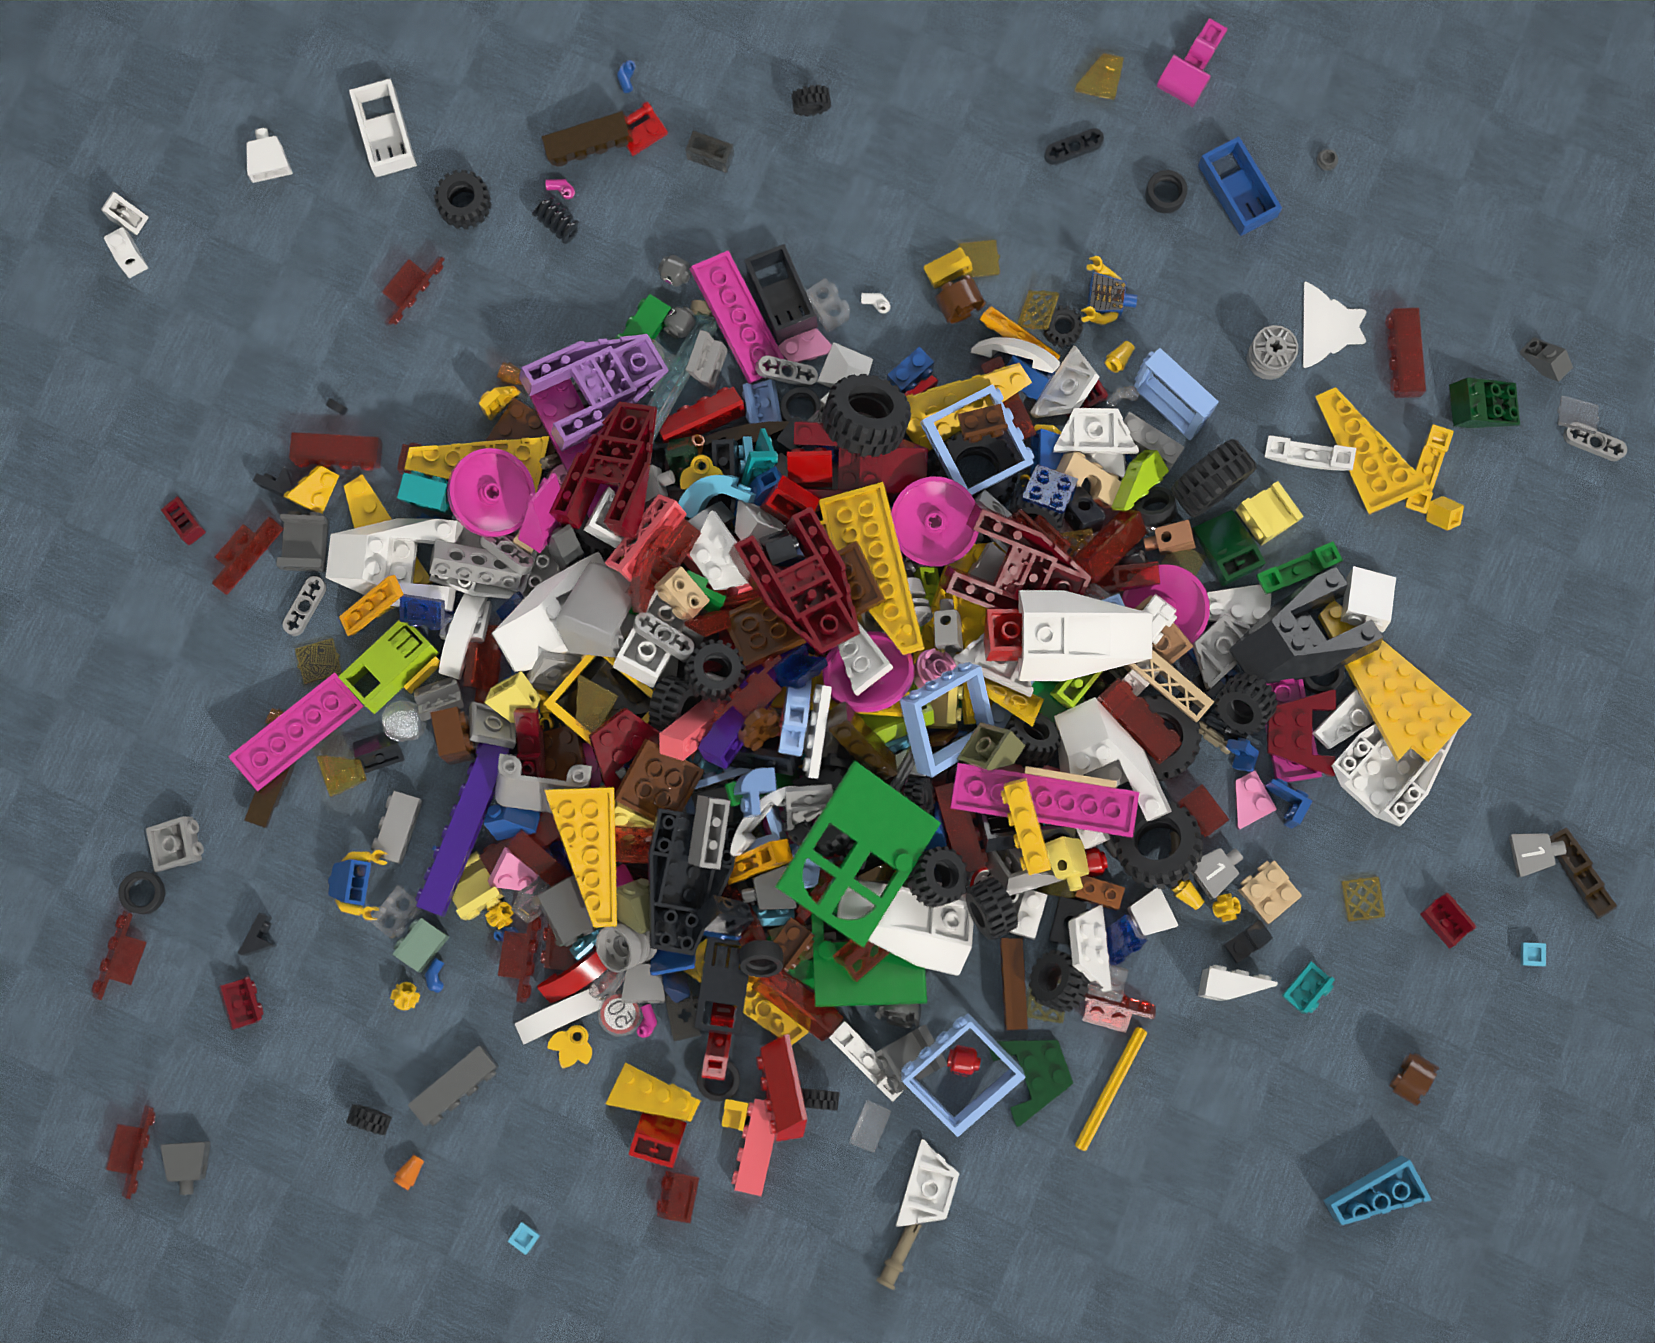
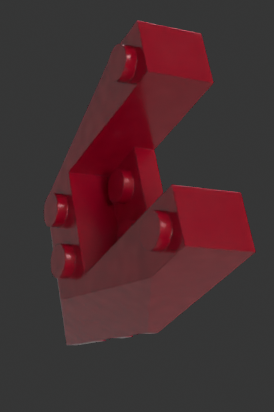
(614, 457)
(894, 469)
(1028, 565)
(808, 595)

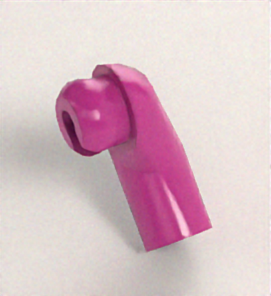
(561, 186)
(648, 1023)

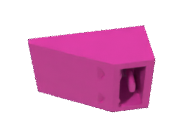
(537, 521)

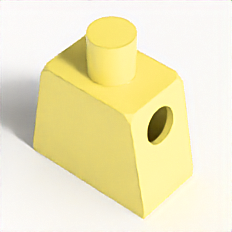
(512, 694)
(1068, 860)

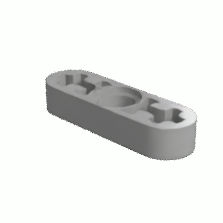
(796, 368)
(1607, 453)
(517, 560)
(290, 617)
(662, 626)

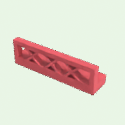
(669, 515)

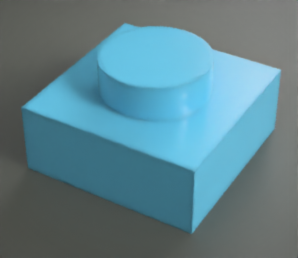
(1533, 954)
(524, 1238)

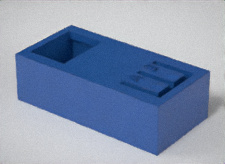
(1241, 188)

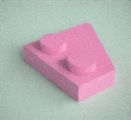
(805, 346)
(1251, 800)
(511, 872)

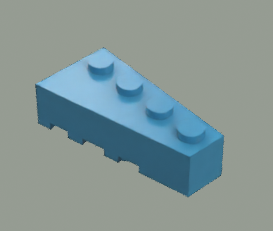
(1379, 1192)

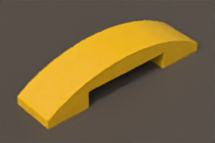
(1429, 465)

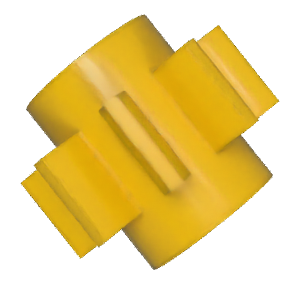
(1226, 907)
(499, 915)
(405, 996)

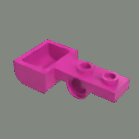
(1186, 77)

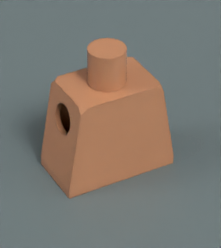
(1180, 535)

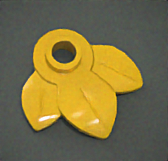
(693, 472)
(569, 1049)

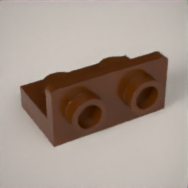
(982, 422)
(793, 940)

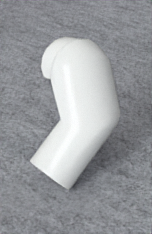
(877, 300)

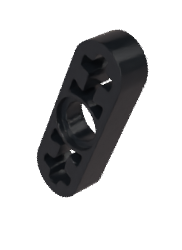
(1090, 146)

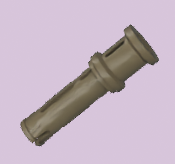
(894, 1265)

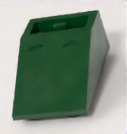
(1484, 403)
(1229, 547)

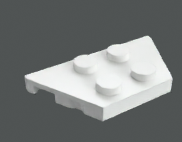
(1067, 387)
(1095, 432)
(713, 556)
(999, 671)
(1090, 946)
(928, 1188)

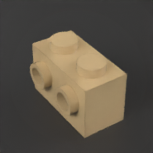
(681, 593)

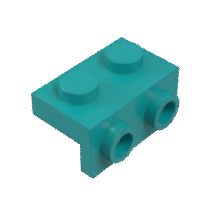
(1308, 988)

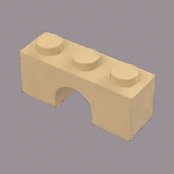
(1103, 484)

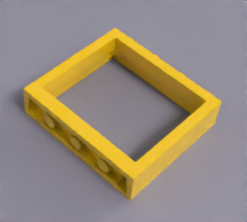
(566, 717)

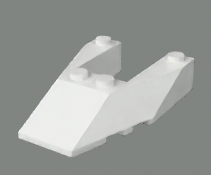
(372, 552)
(533, 622)
(1101, 748)

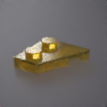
(1102, 77)
(592, 704)
(341, 773)

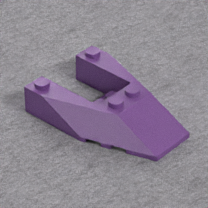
(604, 373)

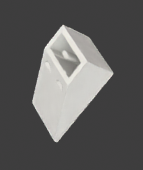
(1029, 910)
(1224, 985)

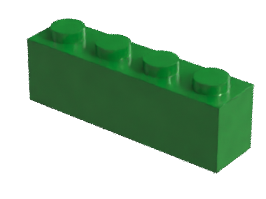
(648, 318)

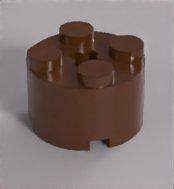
(959, 299)
(1414, 1079)

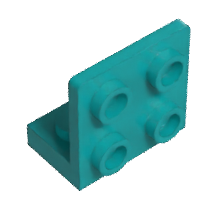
(760, 459)

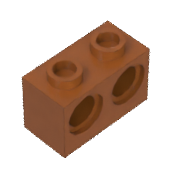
(1100, 893)

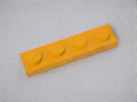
(1007, 328)
(371, 605)

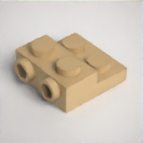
(1269, 891)

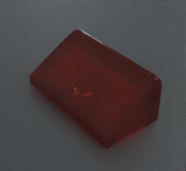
(709, 622)

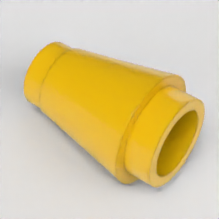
(1119, 357)
(1188, 894)

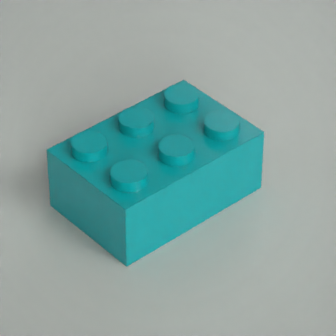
(425, 492)

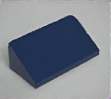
(676, 985)

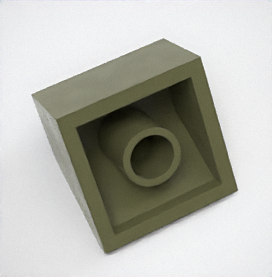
(991, 747)
(633, 905)

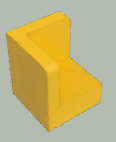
(1444, 513)
(734, 1114)

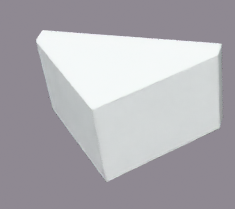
(124, 213)

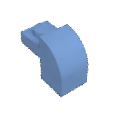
(751, 785)

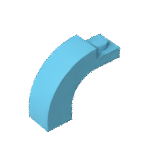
(703, 490)

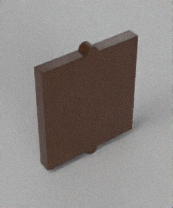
(941, 737)

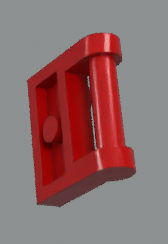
(647, 132)

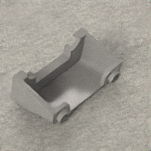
(595, 612)
(528, 792)

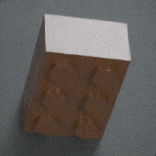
(453, 735)

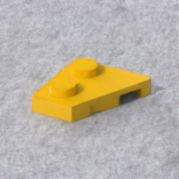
(497, 400)
(314, 489)

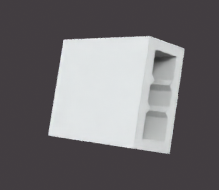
(1368, 598)

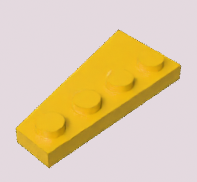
(648, 1094)

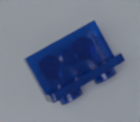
(798, 668)
(1123, 940)

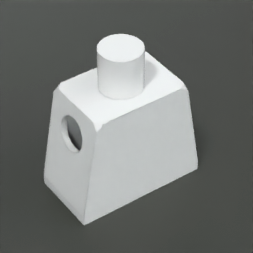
(266, 157)
(124, 248)
(1152, 913)

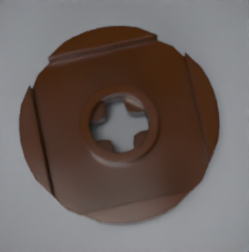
(759, 728)

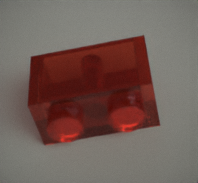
(1204, 809)

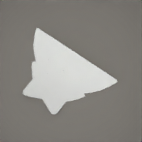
(1328, 326)

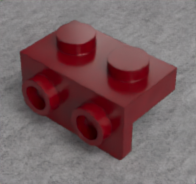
(1448, 920)
(241, 1003)

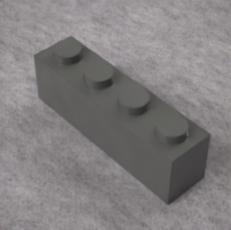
(453, 1085)

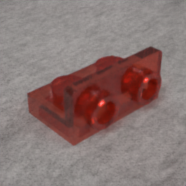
(555, 956)
(677, 1197)

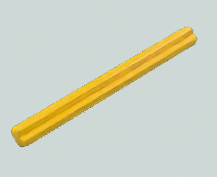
(1111, 1089)

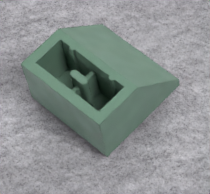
(420, 944)

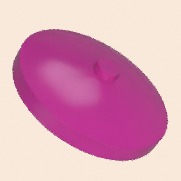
(489, 492)
(932, 521)
(1181, 591)
(884, 691)

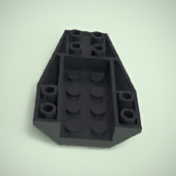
(679, 887)

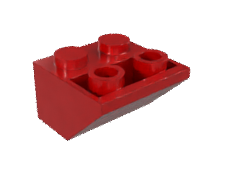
(810, 468)
(788, 499)
(658, 1139)

